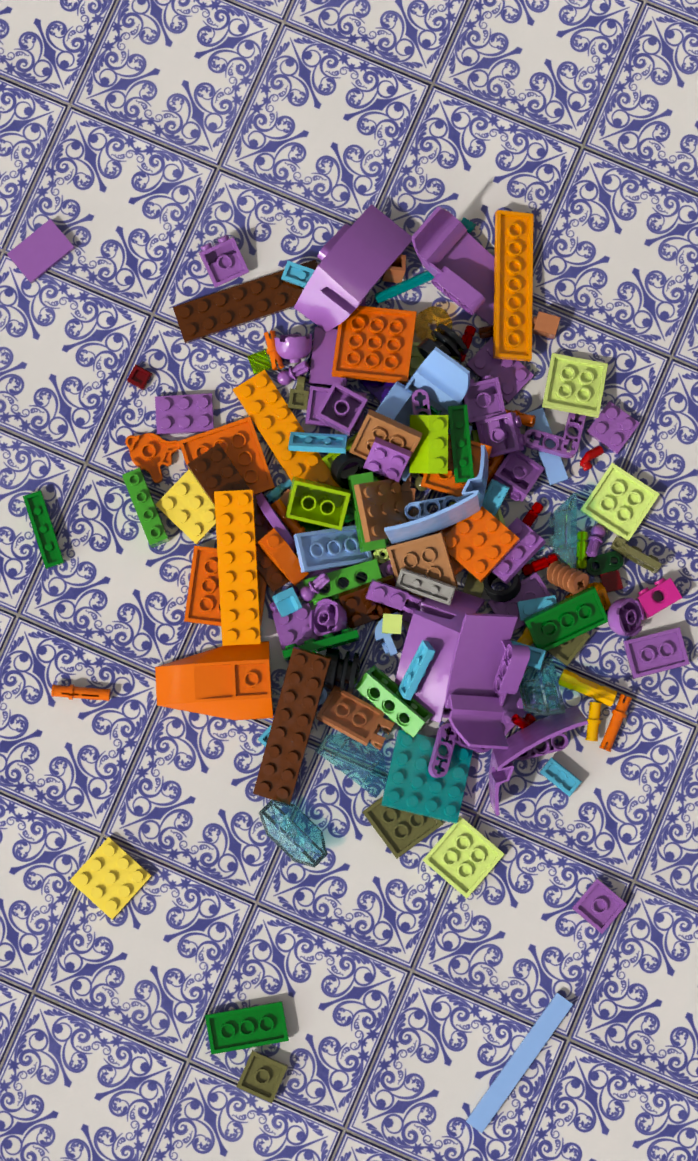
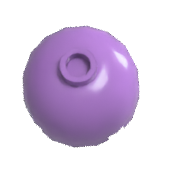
(293, 346)
(625, 617)
(327, 618)

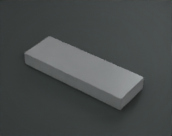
(425, 586)

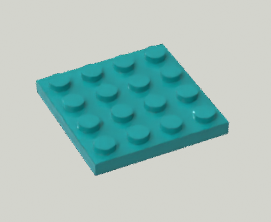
(412, 787)

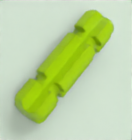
(582, 546)

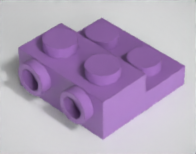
(223, 260)
(484, 399)
(502, 434)
(519, 474)

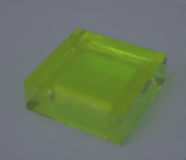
(259, 362)

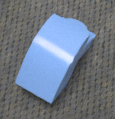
(388, 645)

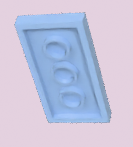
(329, 549)

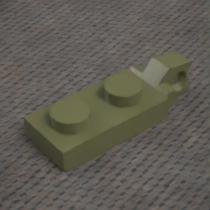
(635, 555)

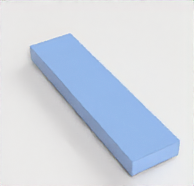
(553, 464)

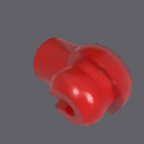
(589, 455)
(523, 722)

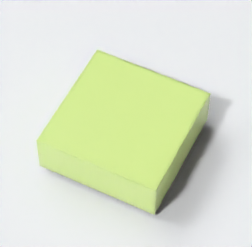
(392, 623)

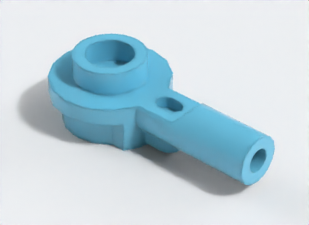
(275, 494)

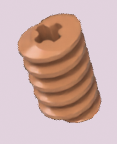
(567, 577)

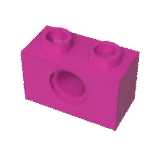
(669, 593)

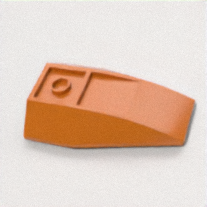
(219, 683)

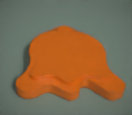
(151, 452)

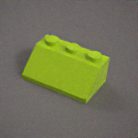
(432, 449)
(317, 503)

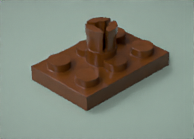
(363, 610)

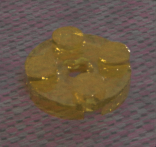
(427, 317)

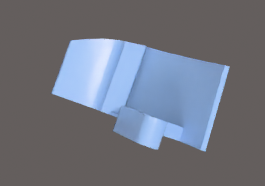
(442, 380)
(428, 523)

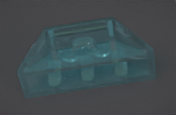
(565, 531)
(541, 690)
(359, 762)
(293, 832)

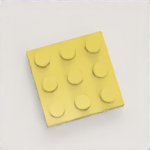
(189, 508)
(110, 878)

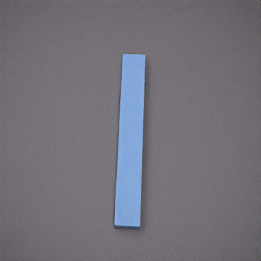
(519, 1062)

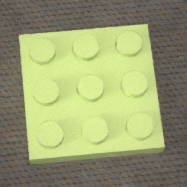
(575, 385)
(619, 502)
(463, 857)

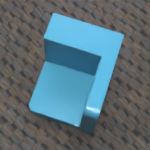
(287, 602)

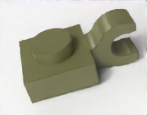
(299, 397)

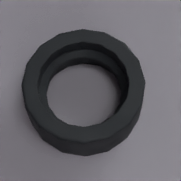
(339, 464)
(504, 595)

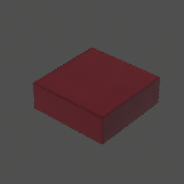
(139, 377)
(611, 581)

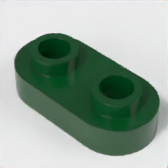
(605, 564)

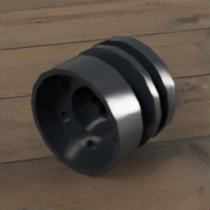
(446, 341)
(342, 670)

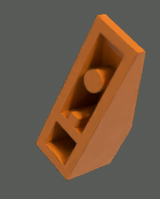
(282, 556)

